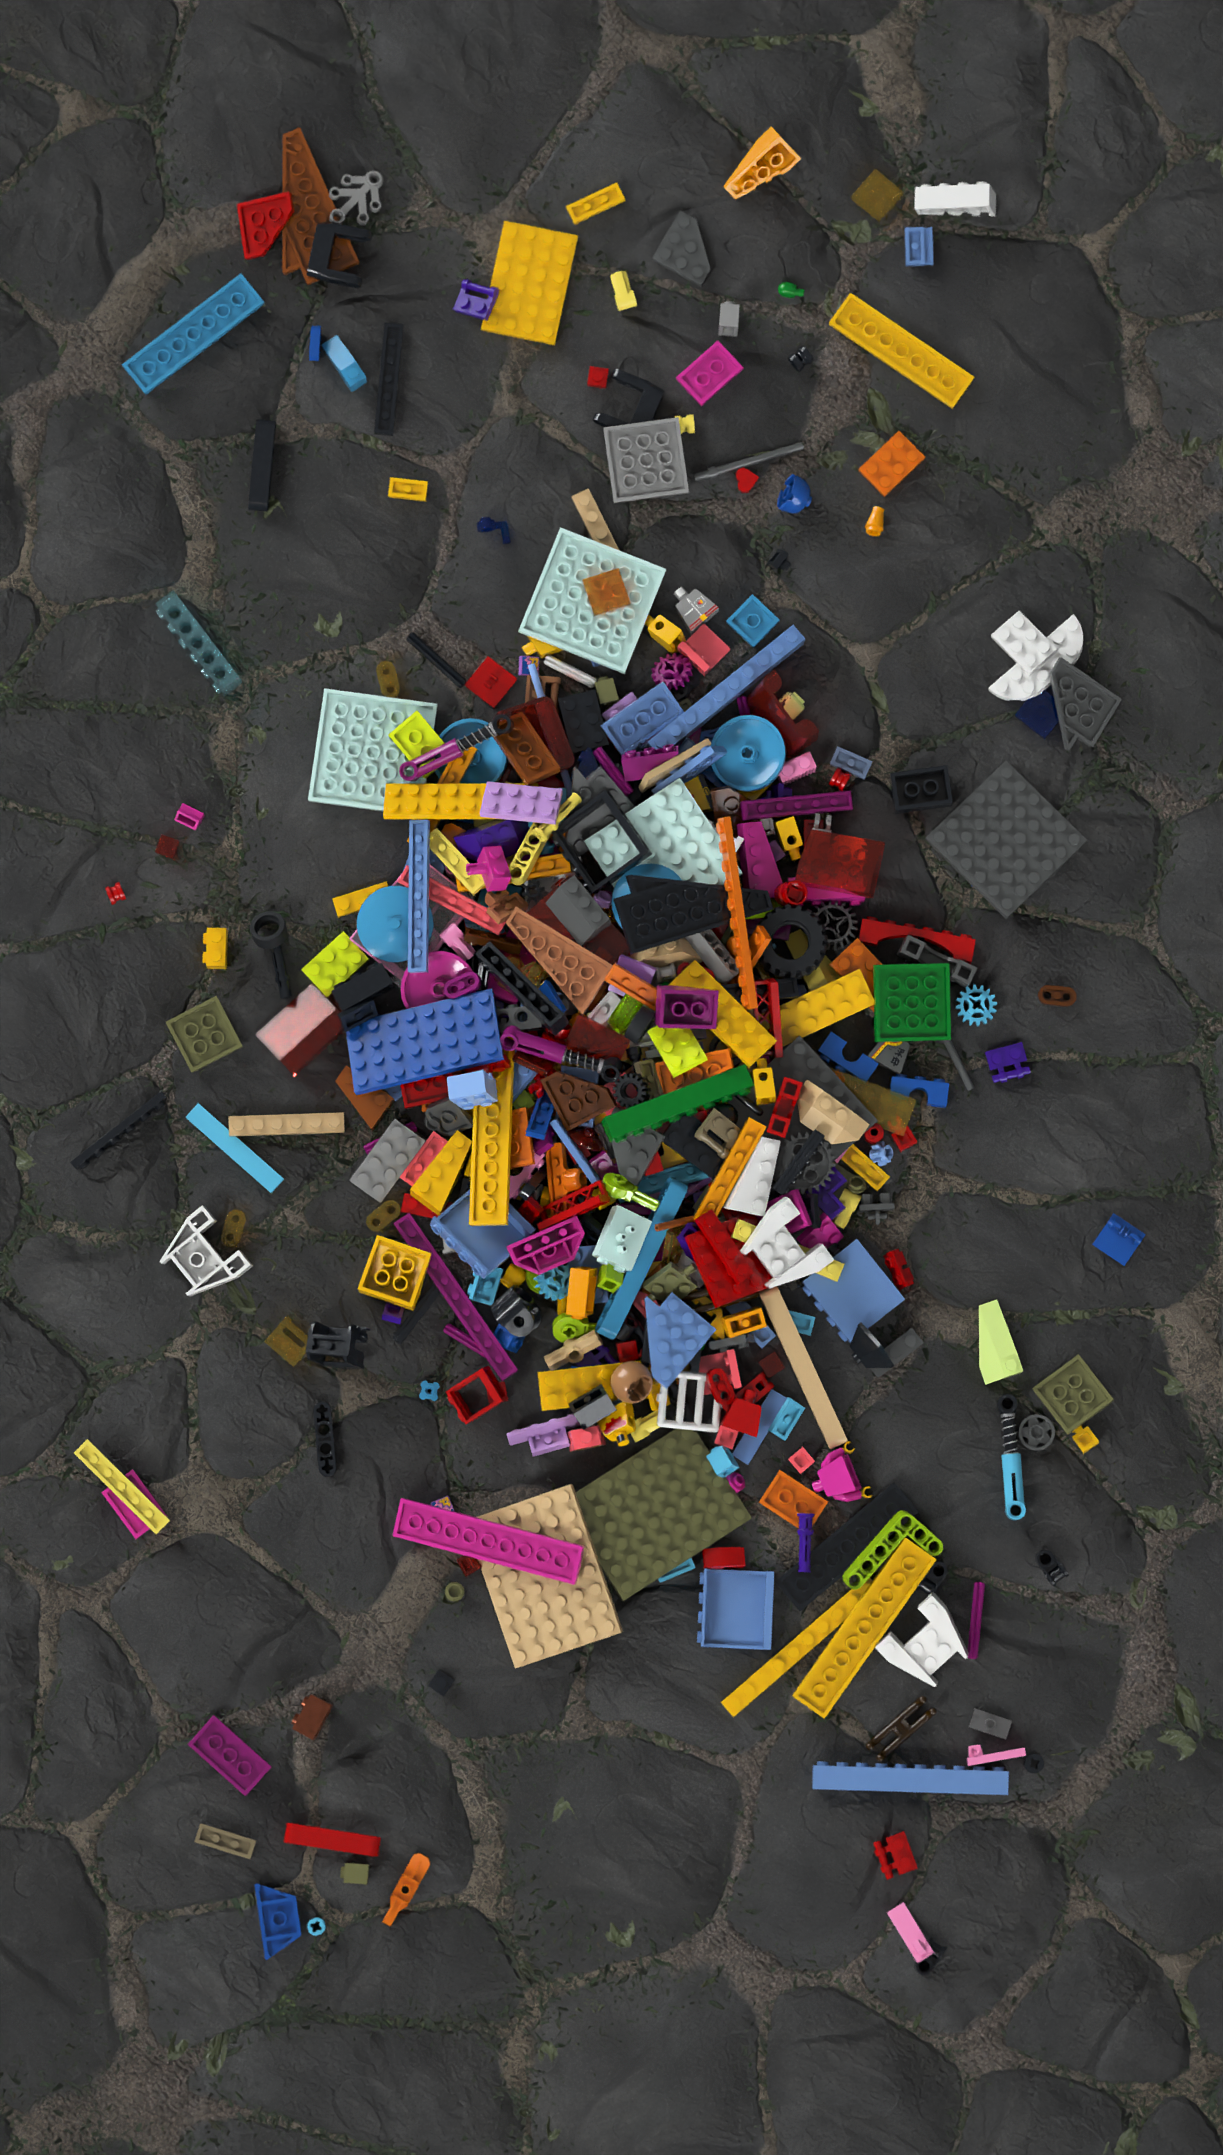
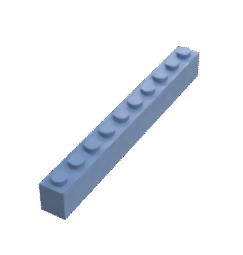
(729, 689)
(910, 1779)

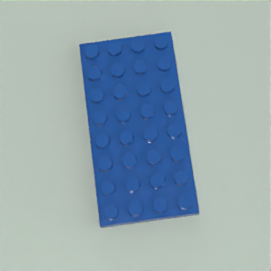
(425, 1042)

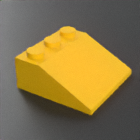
(394, 1273)

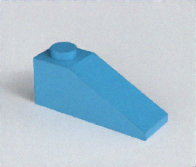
(344, 363)

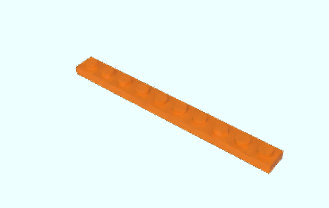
(737, 919)

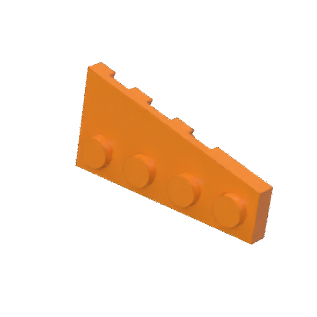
(717, 1063)

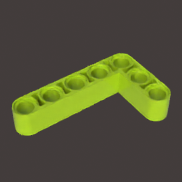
(888, 1547)

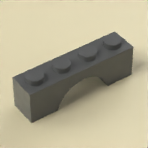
(920, 953)

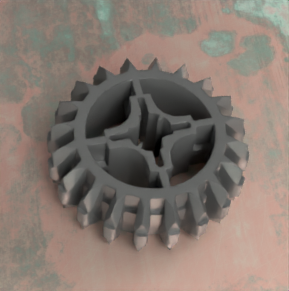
(840, 920)

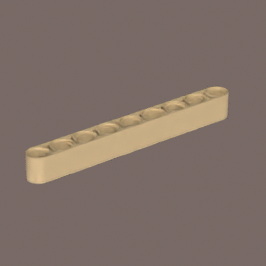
(803, 1367)

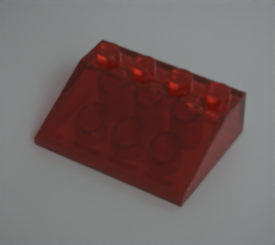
(840, 863)
(301, 1030)

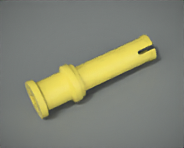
(544, 829)

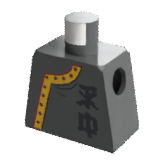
(890, 1055)

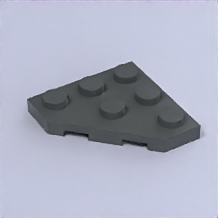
(684, 250)
(636, 1153)

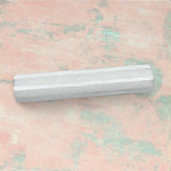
(570, 671)

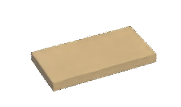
(664, 770)

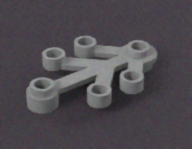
(357, 195)

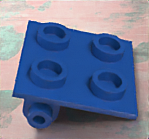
(1118, 1239)

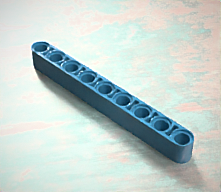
(623, 1298)

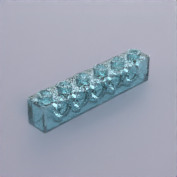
(171, 603)

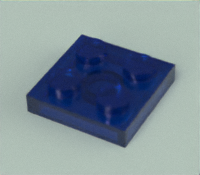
(1039, 713)

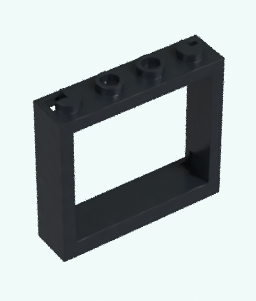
(570, 855)

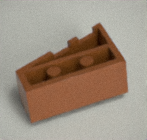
(369, 1105)

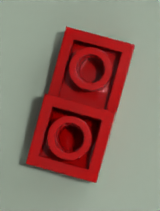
(723, 1557)

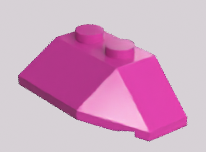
(548, 1247)

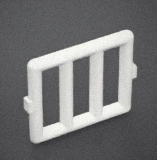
(679, 1423)

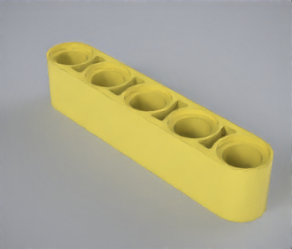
(526, 849)

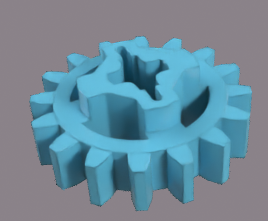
(970, 1012)
(551, 1288)

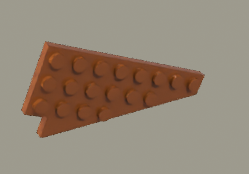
(311, 207)

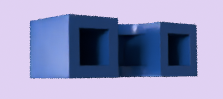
(832, 1051)
(935, 1090)

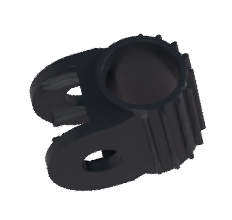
(517, 1311)

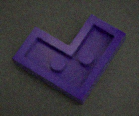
(826, 1199)

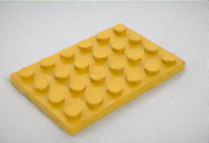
(531, 281)

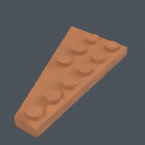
(566, 962)

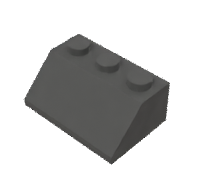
(578, 911)

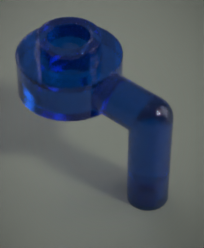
(487, 524)

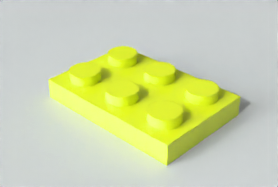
(416, 738)
(335, 964)
(677, 1048)

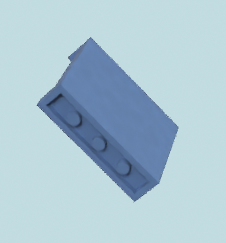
(479, 1245)
(858, 1295)
(736, 1609)

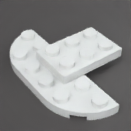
(1033, 655)

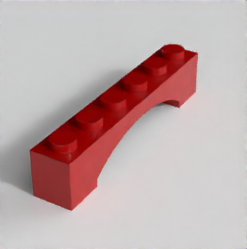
(957, 946)

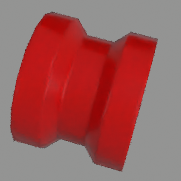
(840, 779)
(115, 893)

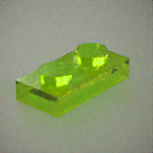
(624, 1013)

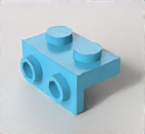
(486, 1289)

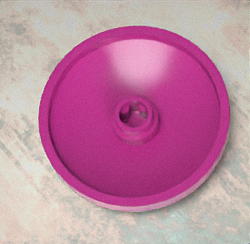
(428, 987)

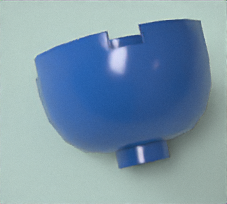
(795, 495)

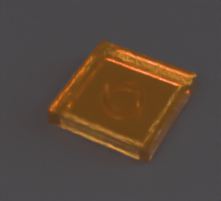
(606, 592)

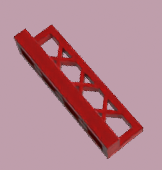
(774, 1014)
(575, 1209)

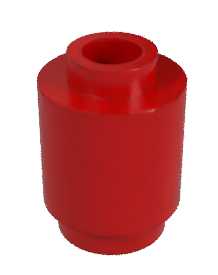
(874, 1139)

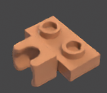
(502, 905)

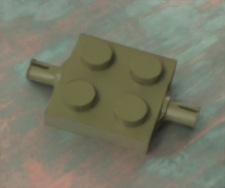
(671, 1279)

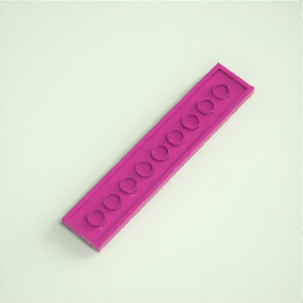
(488, 1541)

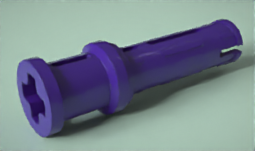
(805, 1531)

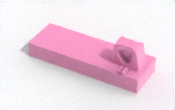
(976, 1755)
(910, 1932)

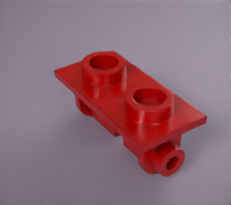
(901, 1277)

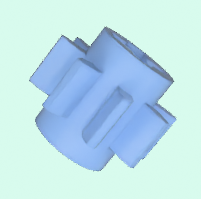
(881, 1153)

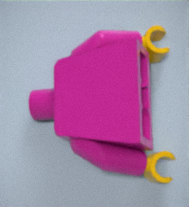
(839, 1477)

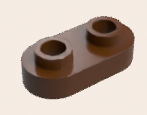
(1057, 995)

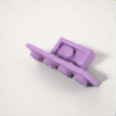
(545, 1436)

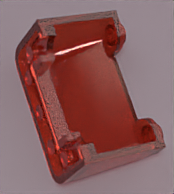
(764, 703)

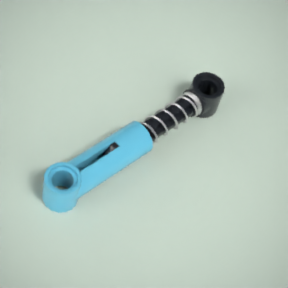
(1011, 1459)

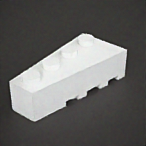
(754, 1183)

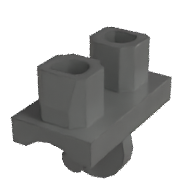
(868, 1206)

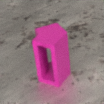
(189, 816)

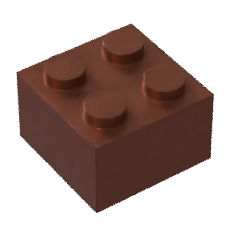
(312, 1716)

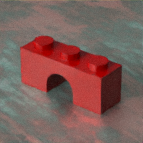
(784, 1107)

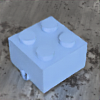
(472, 1089)

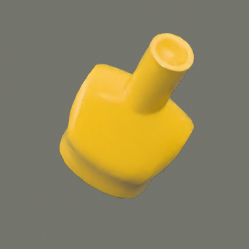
(513, 1276)

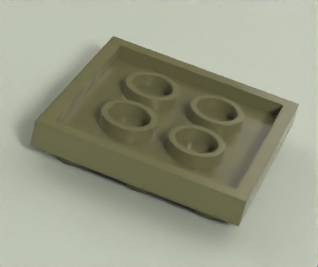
(204, 1034)
(1073, 1394)

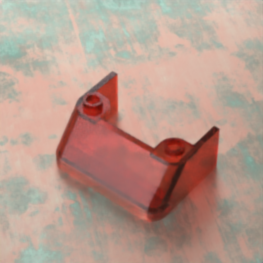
(547, 724)

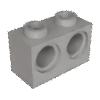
(729, 319)

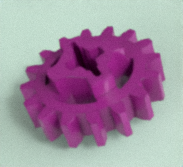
(672, 671)

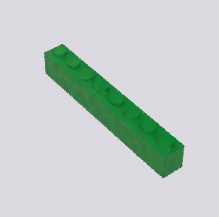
(677, 1103)

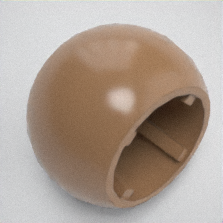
(631, 1382)

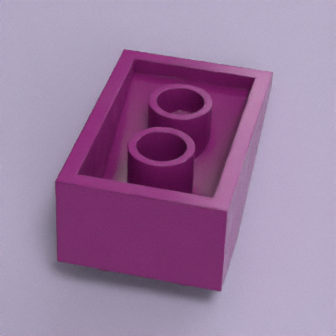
(686, 1007)

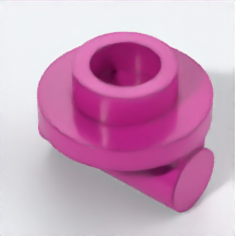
(736, 1481)

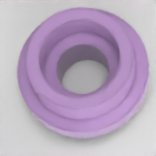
(603, 899)

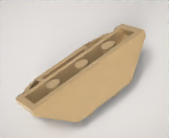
(663, 955)
(828, 1116)

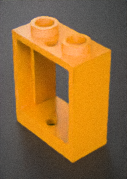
(581, 1292)

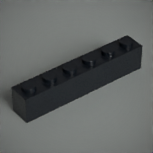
(522, 988)

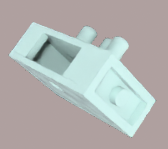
(621, 1239)

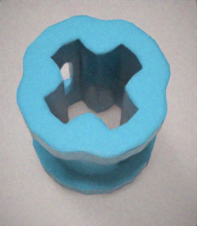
(322, 1924)

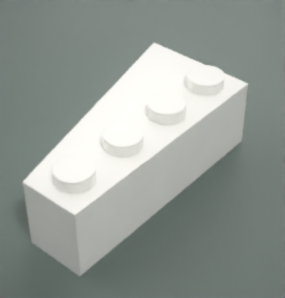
(955, 199)

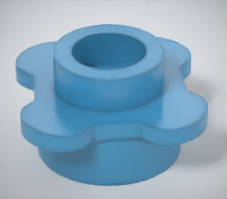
(548, 848)
(424, 1392)

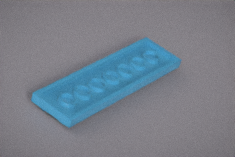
(193, 334)

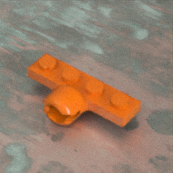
(757, 944)
(561, 1178)

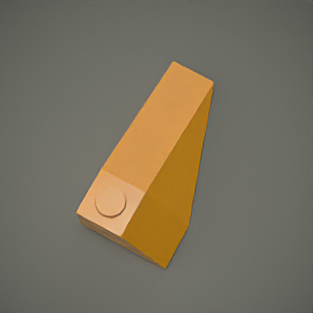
(765, 160)

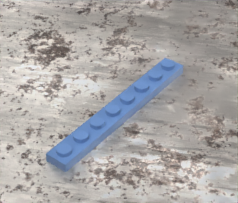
(418, 896)

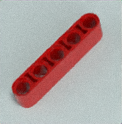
(332, 1839)

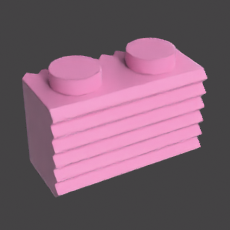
(797, 768)

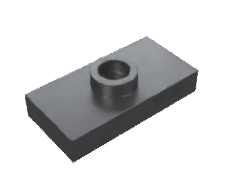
(990, 1723)

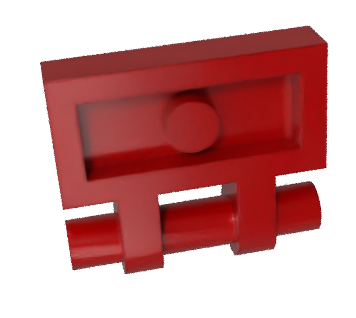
(900, 1852)

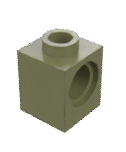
(606, 691)
(355, 1873)

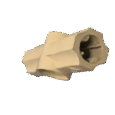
(573, 1350)

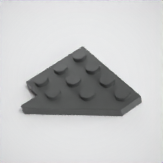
(1080, 704)
(588, 789)

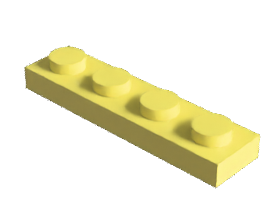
(454, 861)

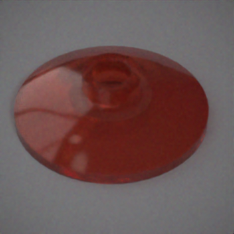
(586, 1138)

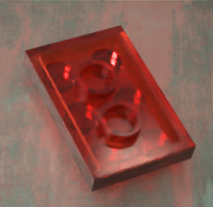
(596, 1040)

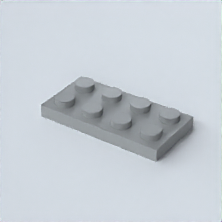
(387, 1160)

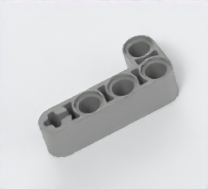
(714, 955)

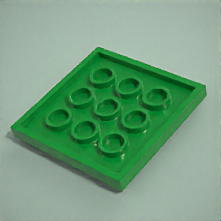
(912, 1002)

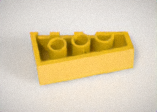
(442, 1174)

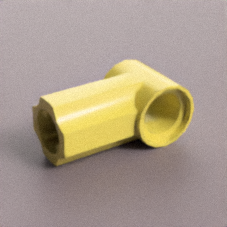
(623, 294)
(850, 1201)
(645, 1426)

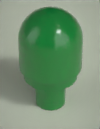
(790, 290)

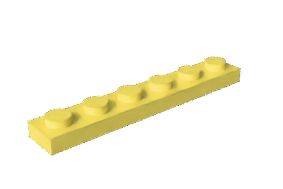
(743, 1231)
(122, 1486)

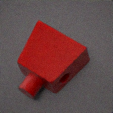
(743, 1414)

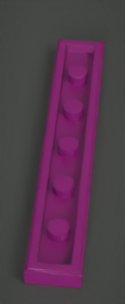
(796, 805)

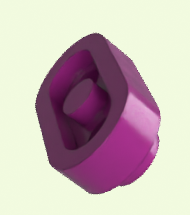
(463, 984)

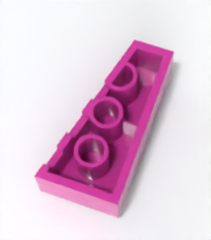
(757, 859)
(816, 896)

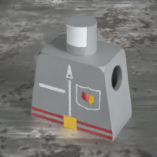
(694, 608)

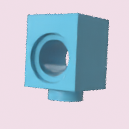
(722, 1461)

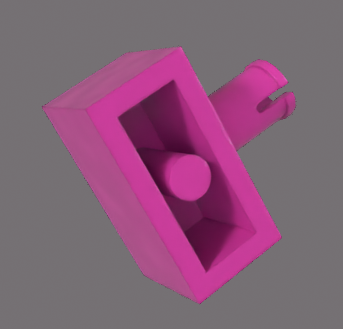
(492, 867)

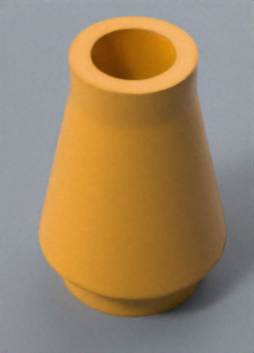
(875, 522)

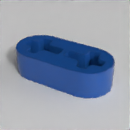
(315, 342)

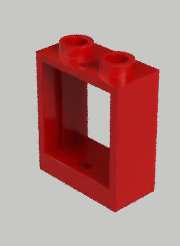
(492, 1386)

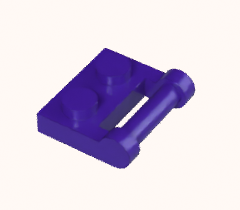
(474, 305)

